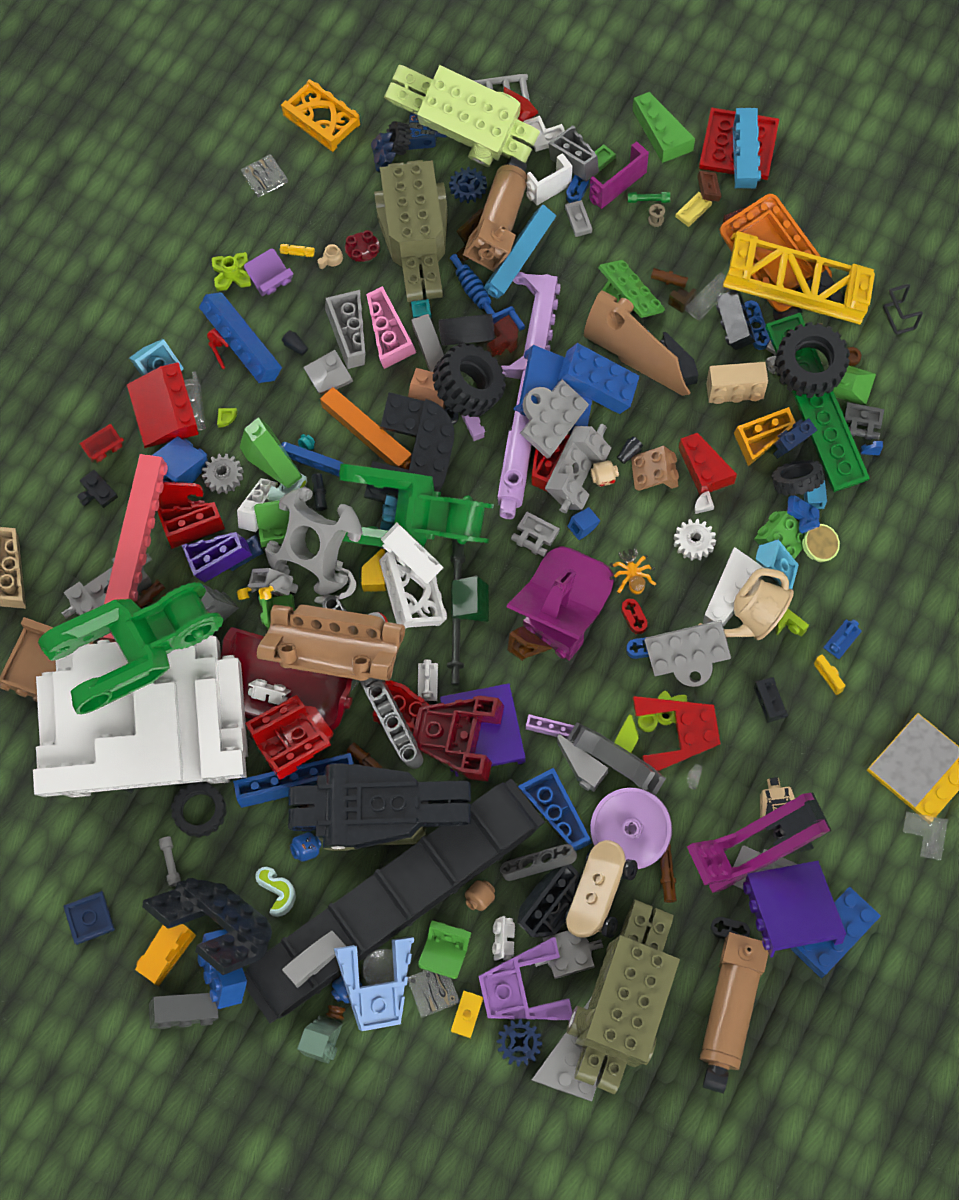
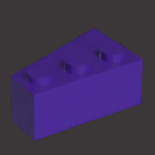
(216, 555)

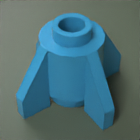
(389, 512)

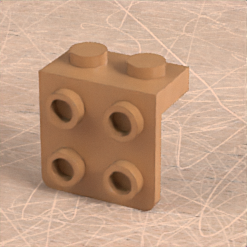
(655, 468)

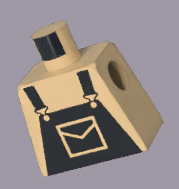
(774, 796)

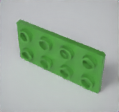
(626, 284)

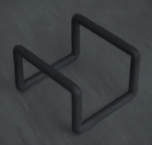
(896, 302)

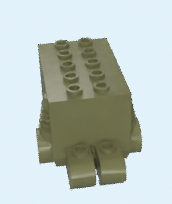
(626, 1000)

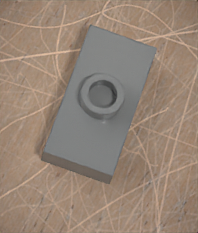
(578, 218)

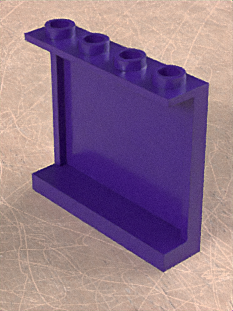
(497, 741)
(793, 907)

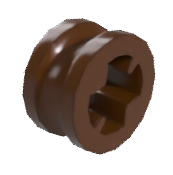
(335, 1012)

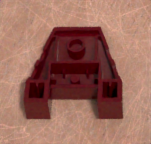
(452, 732)

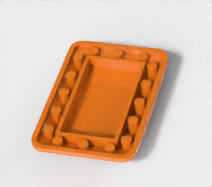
(773, 224)

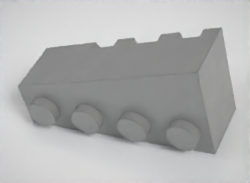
(347, 324)

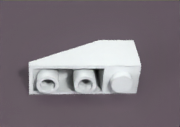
(246, 512)

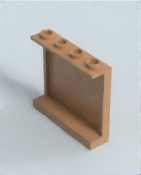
(27, 661)

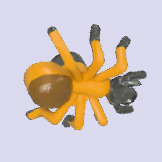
(634, 576)

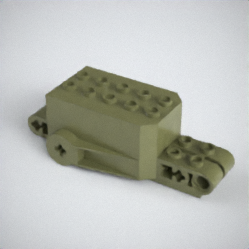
(414, 224)

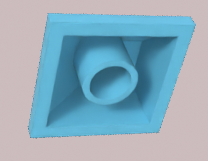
(153, 357)
(776, 557)

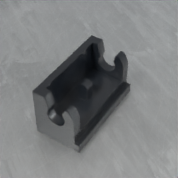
(770, 700)

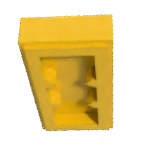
(829, 674)
(467, 1014)

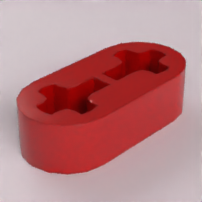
(638, 614)

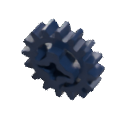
(468, 185)
(509, 1052)

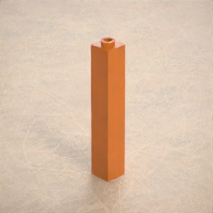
(365, 429)

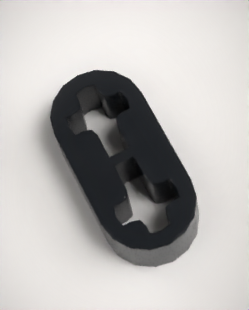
(728, 923)

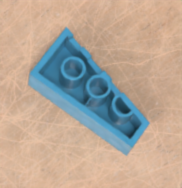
(746, 148)

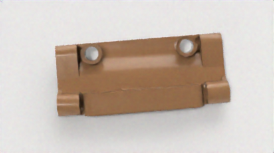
(332, 642)

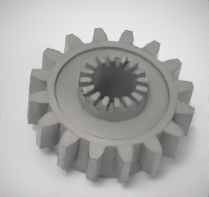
(227, 482)

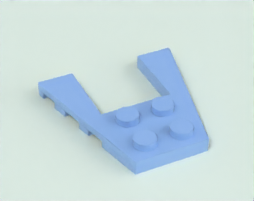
(379, 1003)

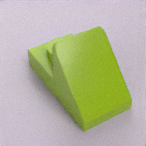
(794, 623)

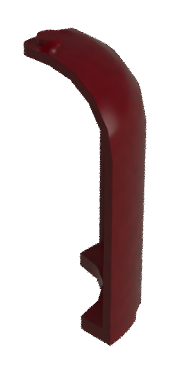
(319, 690)

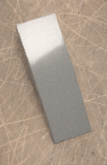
(427, 340)
(313, 959)

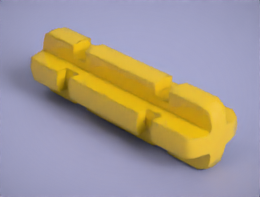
(297, 250)

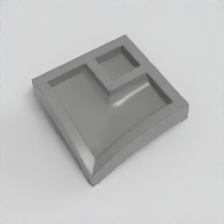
(328, 373)

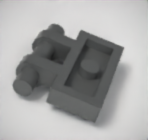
(864, 416)

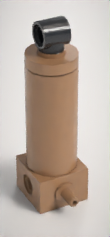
(493, 236)
(741, 966)

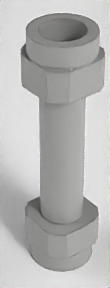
(166, 845)

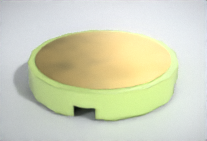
(821, 543)

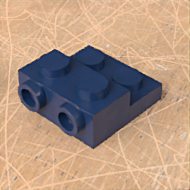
(791, 439)

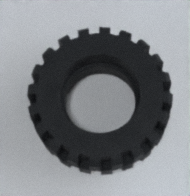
(818, 338)
(457, 392)

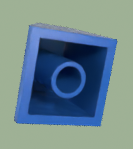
(183, 461)

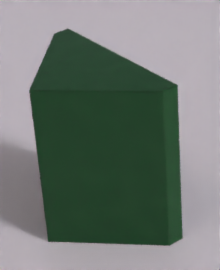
(470, 599)

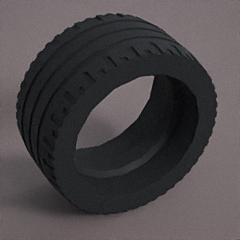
(466, 329)

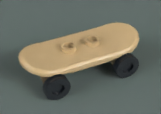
(597, 890)

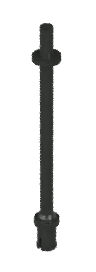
(457, 559)

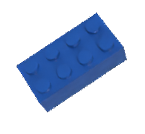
(598, 378)
(856, 918)

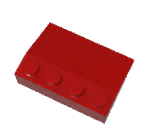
(162, 406)

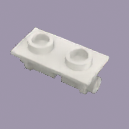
(428, 680)
(262, 689)
(503, 929)

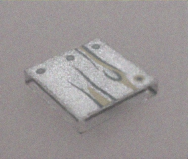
(264, 175)
(432, 992)

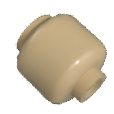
(604, 473)

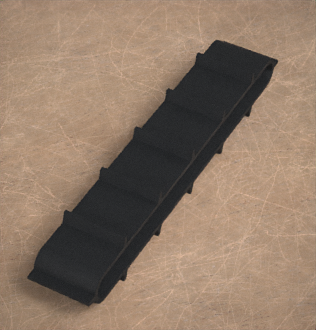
(397, 895)

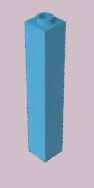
(520, 251)

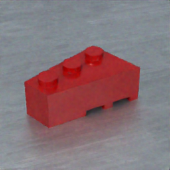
(544, 467)

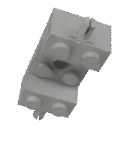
(581, 450)
(93, 594)

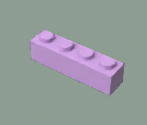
(474, 427)
(548, 726)

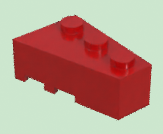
(705, 465)
(190, 523)

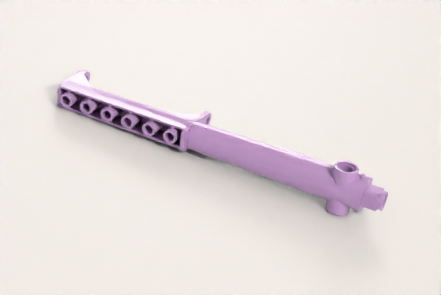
(539, 333)

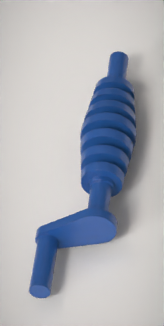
(475, 290)

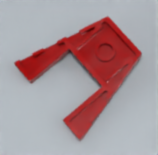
(694, 723)

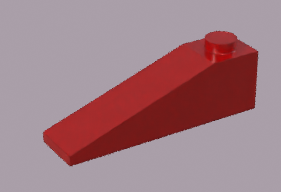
(406, 701)

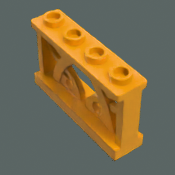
(323, 99)

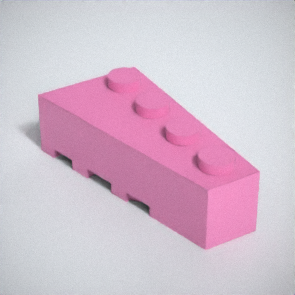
(389, 331)

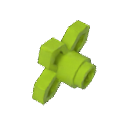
(231, 270)

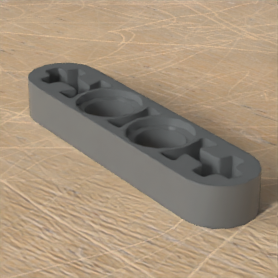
(516, 869)

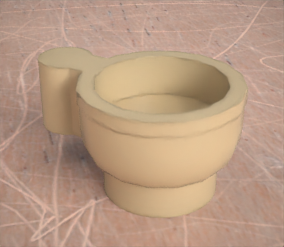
(332, 257)

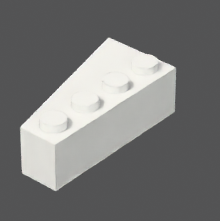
(732, 580)

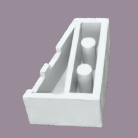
(411, 553)

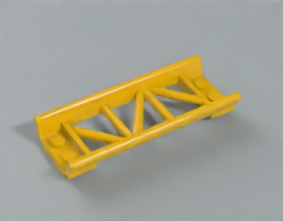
(858, 281)

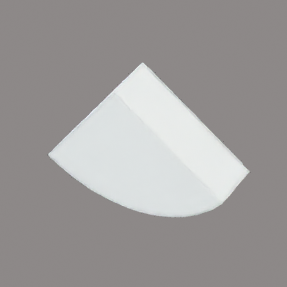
(704, 503)

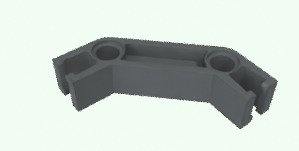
(617, 757)

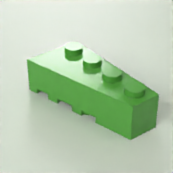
(662, 128)

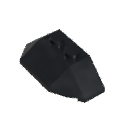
(548, 902)

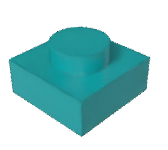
(420, 308)

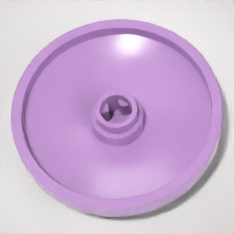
(635, 822)

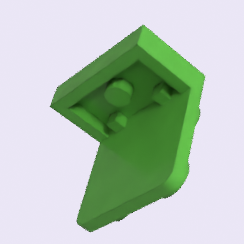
(271, 522)
(782, 527)
(444, 949)

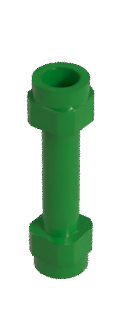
(633, 197)

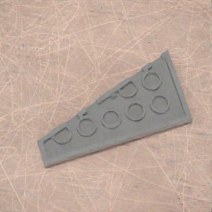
(560, 1069)

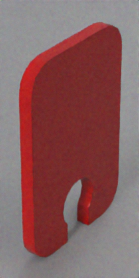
(176, 494)

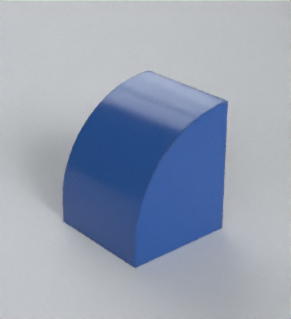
(583, 523)

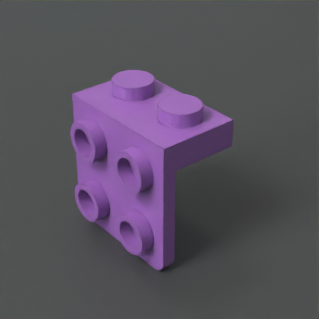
(268, 272)

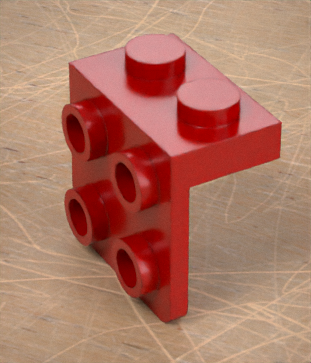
(101, 443)

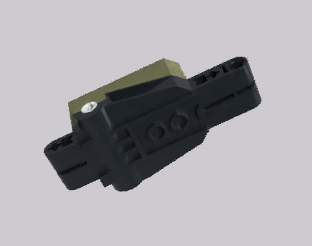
(375, 807)

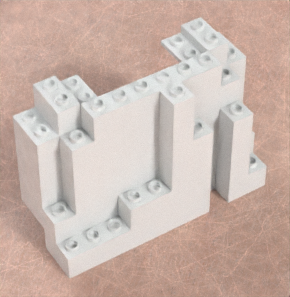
(164, 734)

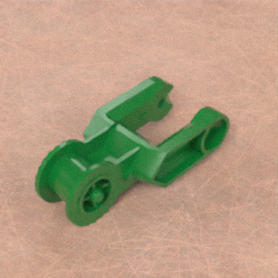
(420, 507)
(142, 636)

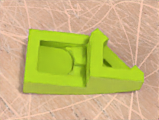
(628, 735)

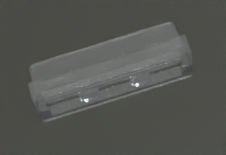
(707, 297)
(194, 392)

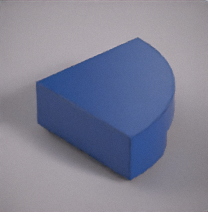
(874, 449)

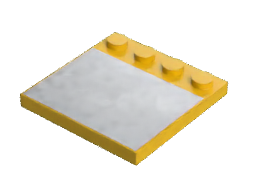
(920, 767)

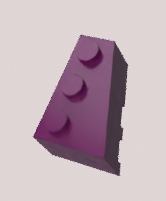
(563, 644)

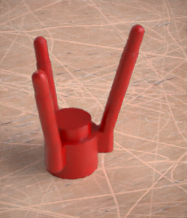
(216, 340)

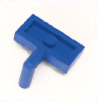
(804, 512)

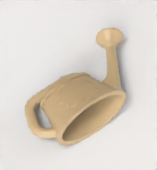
(760, 604)

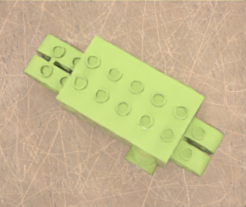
(465, 113)

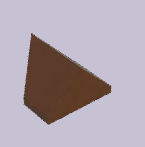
(525, 644)

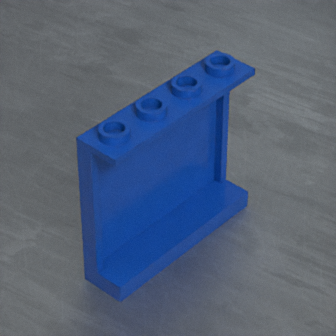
(543, 371)

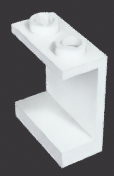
(552, 184)

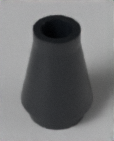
(294, 342)
(629, 450)

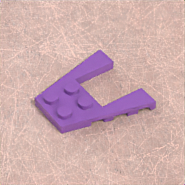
(505, 992)

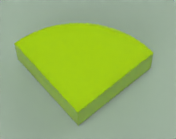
(226, 416)

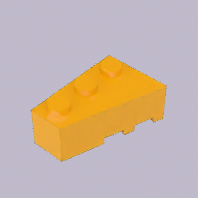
(761, 434)
(164, 952)

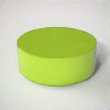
(647, 722)

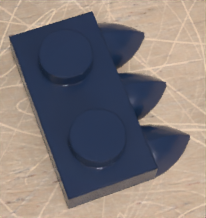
(382, 150)

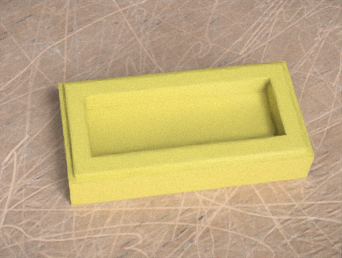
(693, 209)

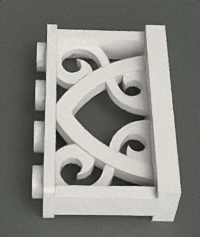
(402, 610)

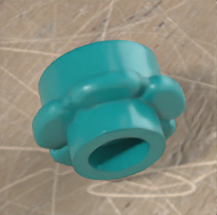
(306, 442)

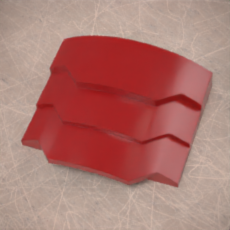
(289, 735)

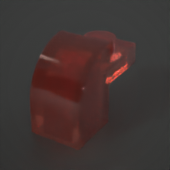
(507, 337)

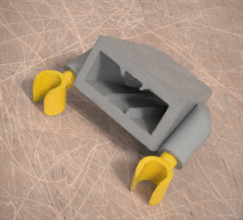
(268, 582)

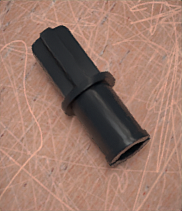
(319, 492)

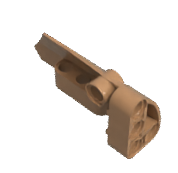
(620, 333)

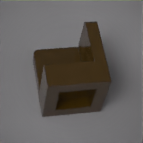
(681, 299)

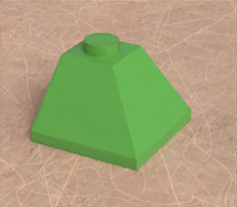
(855, 386)

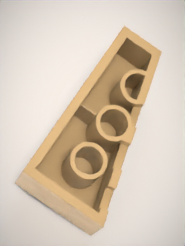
(11, 570)

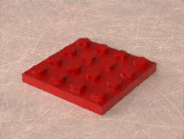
(718, 142)

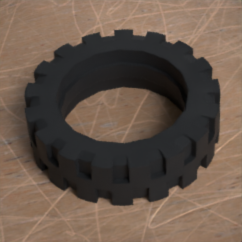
(812, 478)
(189, 792)

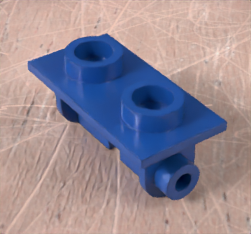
(843, 638)

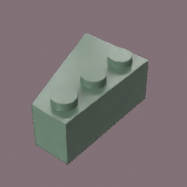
(320, 1039)

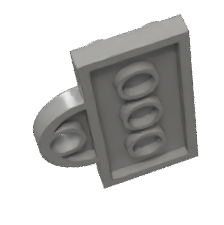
(551, 416)
(689, 651)

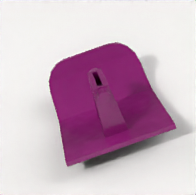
(565, 591)

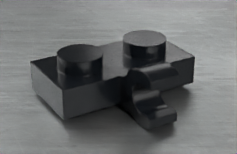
(96, 489)

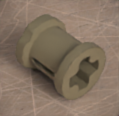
(654, 216)

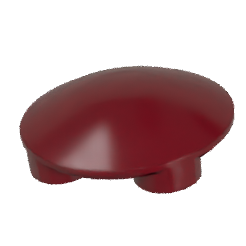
(362, 246)

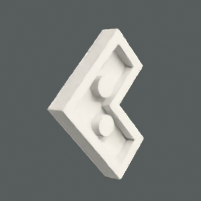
(545, 135)

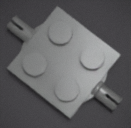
(573, 953)

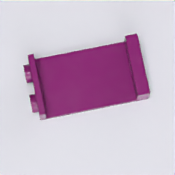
(604, 193)

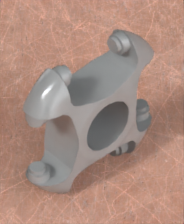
(330, 535)

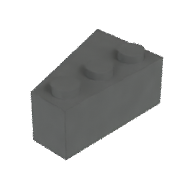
(577, 152)
(218, 603)
(182, 1010)

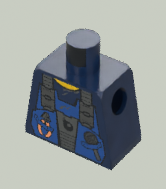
(421, 135)

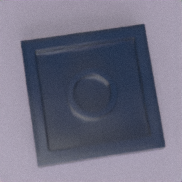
(89, 917)

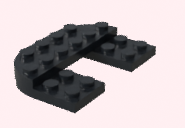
(433, 440)
(246, 928)

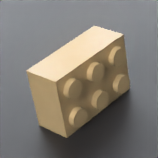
(736, 382)

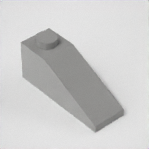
(585, 767)

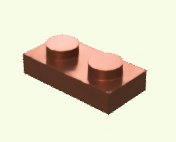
(709, 186)

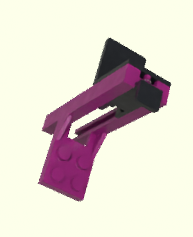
(793, 825)

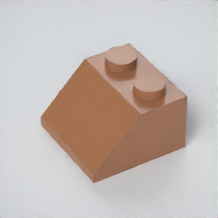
(423, 388)

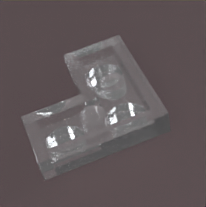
(932, 830)

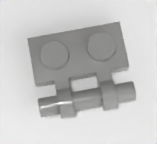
(538, 529)

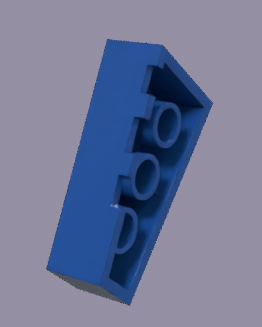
(556, 807)

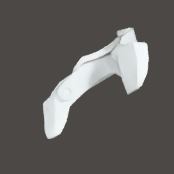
(351, 588)

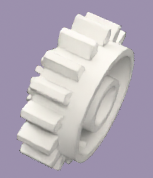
(698, 531)

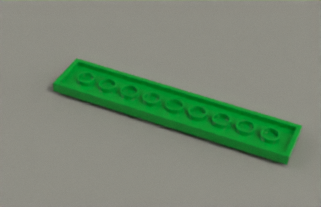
(833, 438)

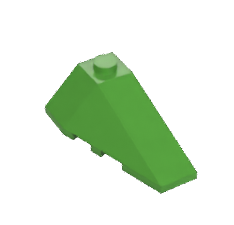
(266, 452)

